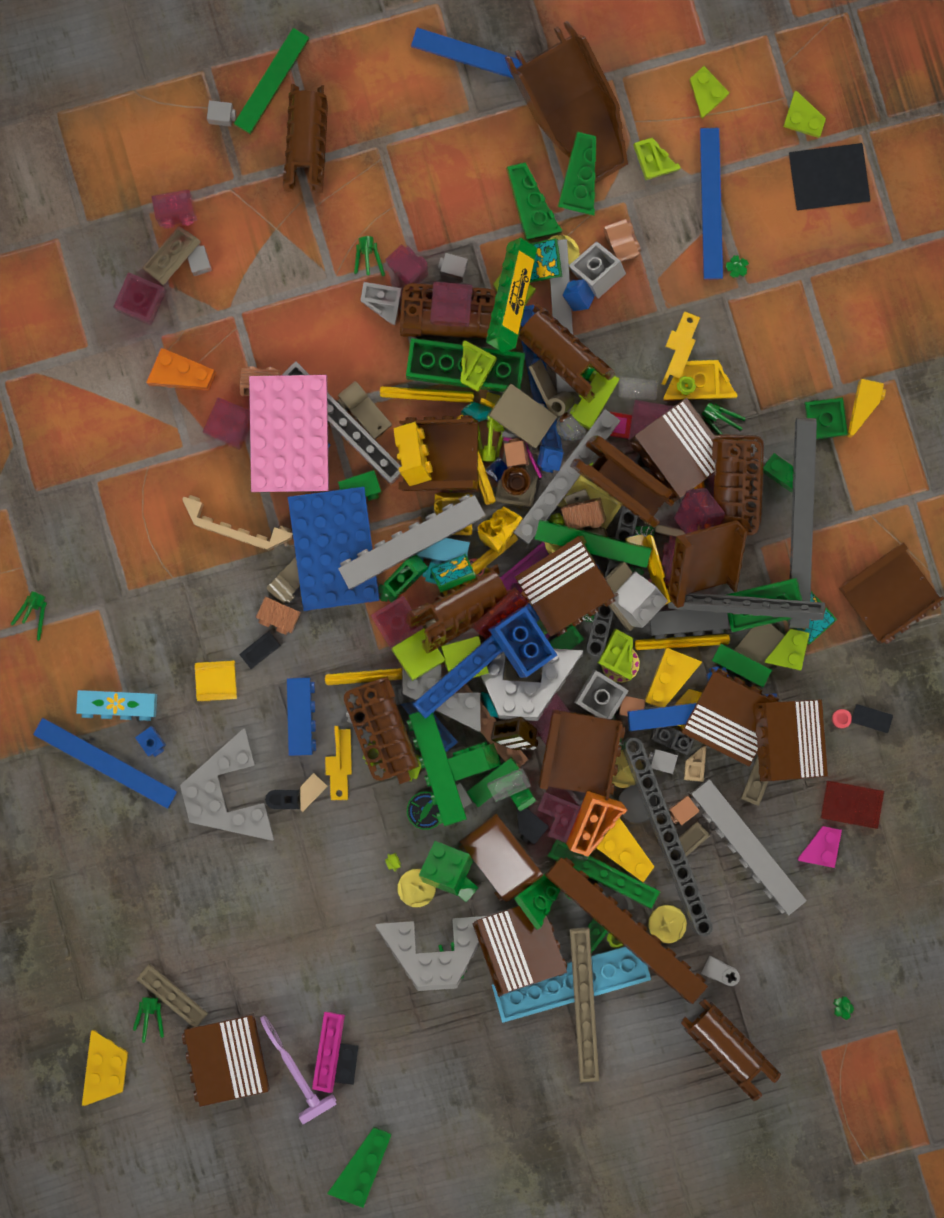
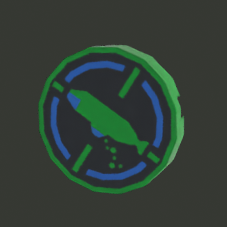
(422, 811)

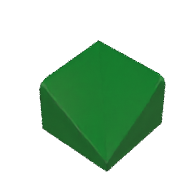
(467, 889)

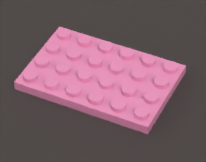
(289, 433)

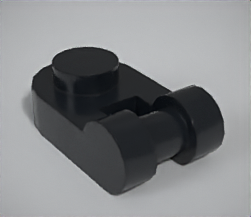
(276, 799)

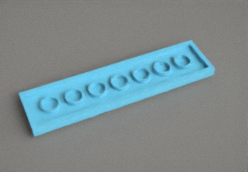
(610, 972)

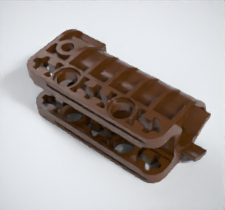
(306, 136)
(419, 323)
(562, 351)
(624, 480)
(733, 480)
(458, 609)
(386, 730)
(729, 1048)

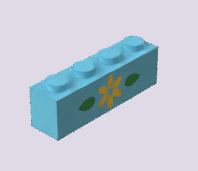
(116, 703)

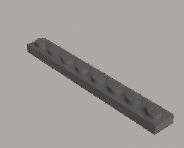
(753, 606)

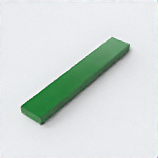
(271, 81)
(595, 543)
(607, 875)

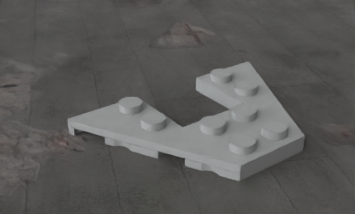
(528, 698)
(460, 706)
(205, 798)
(432, 969)

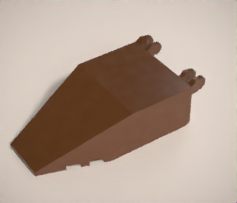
(573, 95)

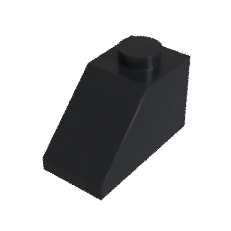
(530, 826)

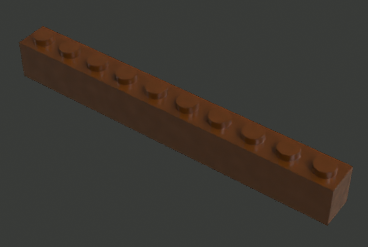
(625, 930)

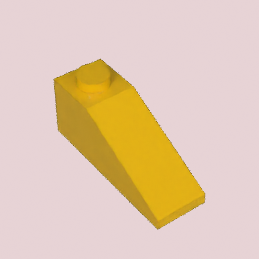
(866, 400)

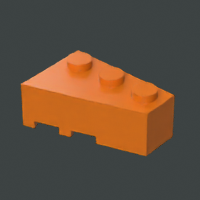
(179, 372)
(593, 822)

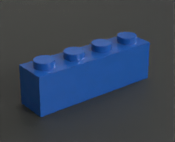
(300, 716)

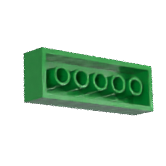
(443, 365)

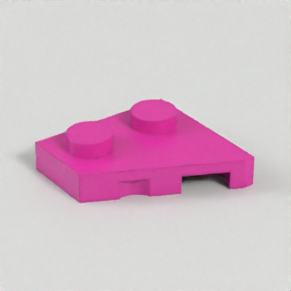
(822, 848)

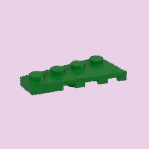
(579, 180)
(532, 209)
(359, 1174)

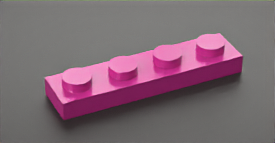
(328, 1052)

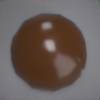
(515, 480)

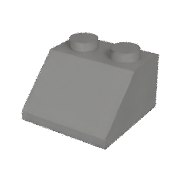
(598, 269)
(639, 600)
(601, 695)

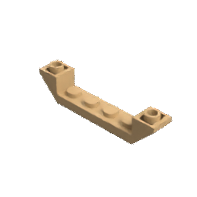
(278, 536)

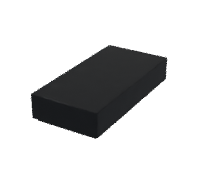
(260, 650)
(871, 718)

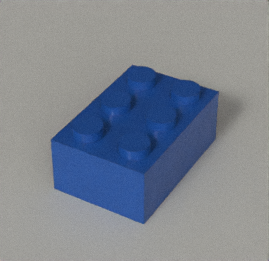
(523, 642)

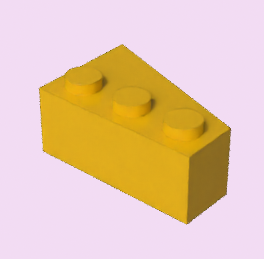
(412, 454)
(670, 676)
(625, 851)

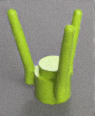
(489, 453)

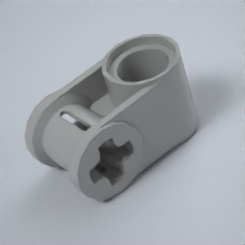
(717, 971)

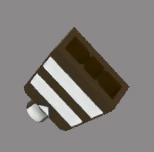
(515, 734)

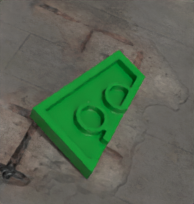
(537, 900)

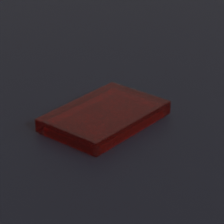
(505, 607)
(852, 804)

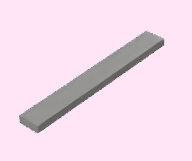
(560, 307)

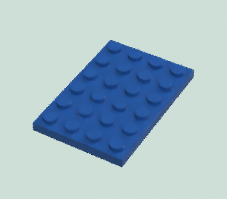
(325, 533)

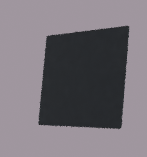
(829, 176)

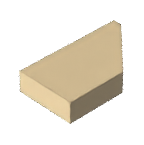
(695, 766)
(311, 790)

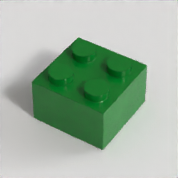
(479, 759)
(446, 868)

